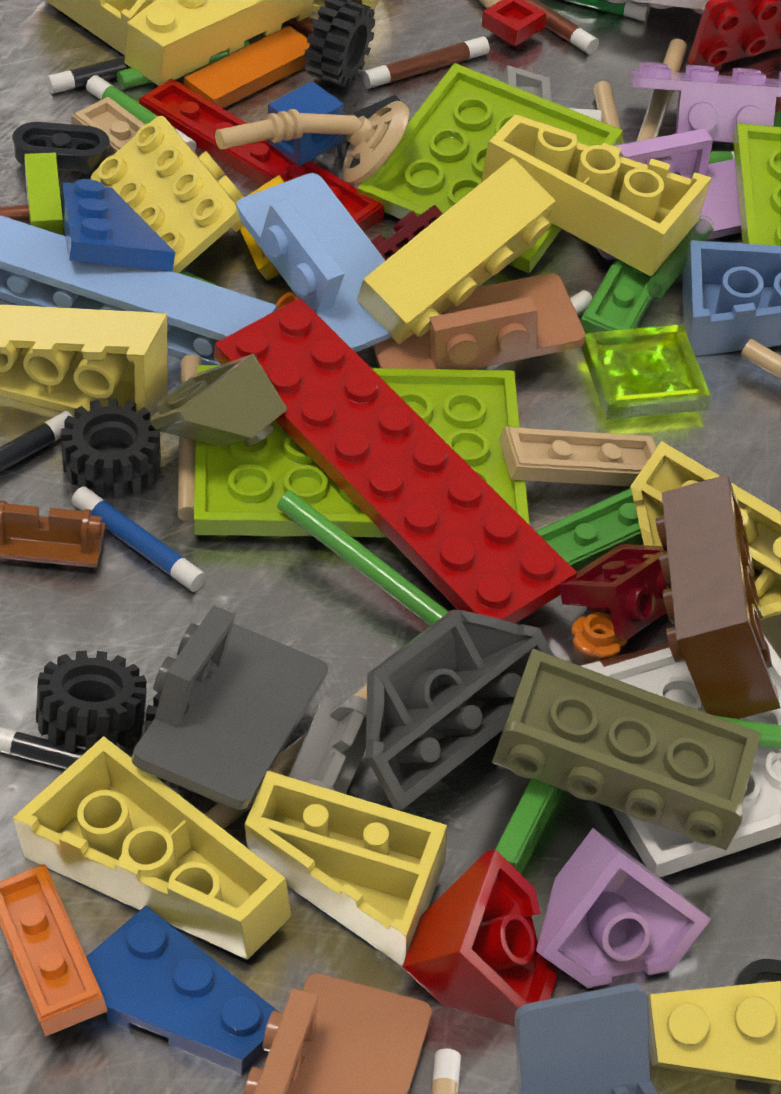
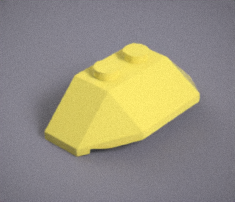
(671, 470)

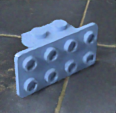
(317, 253)

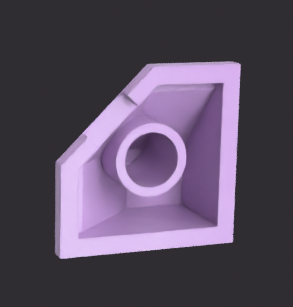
(615, 917)

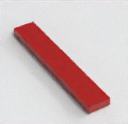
(257, 161)

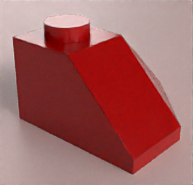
(481, 944)

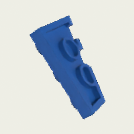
(108, 231)
(180, 992)

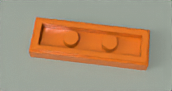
(250, 68)
(47, 952)

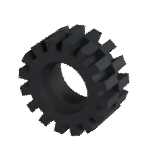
(339, 41)
(110, 469)
(90, 700)

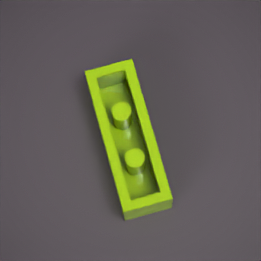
(43, 192)

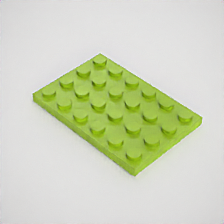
(243, 484)

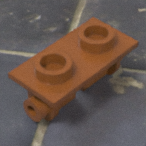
(60, 538)

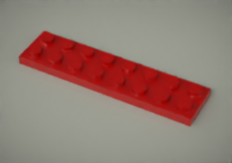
(399, 468)

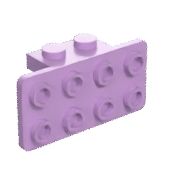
(713, 99)
(688, 154)

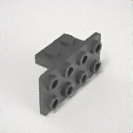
(226, 709)

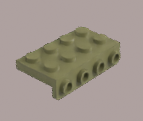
(628, 749)

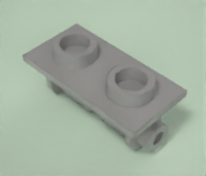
(333, 744)

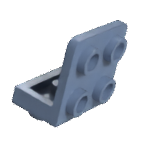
(585, 1043)

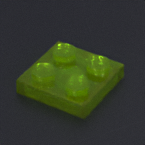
(645, 372)

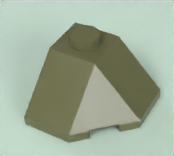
(222, 405)

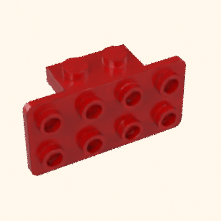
(736, 31)

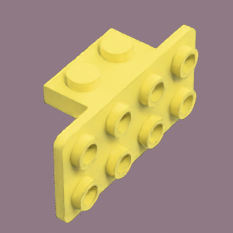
(173, 189)

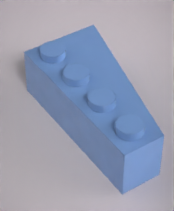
(731, 296)

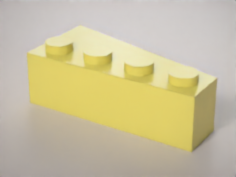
(182, 35)
(601, 197)
(458, 252)
(82, 356)
(154, 850)
(718, 1031)

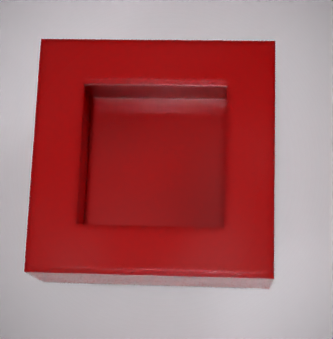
(513, 20)

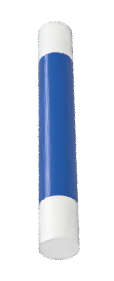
(141, 540)

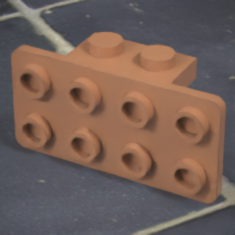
(492, 328)
(342, 1041)

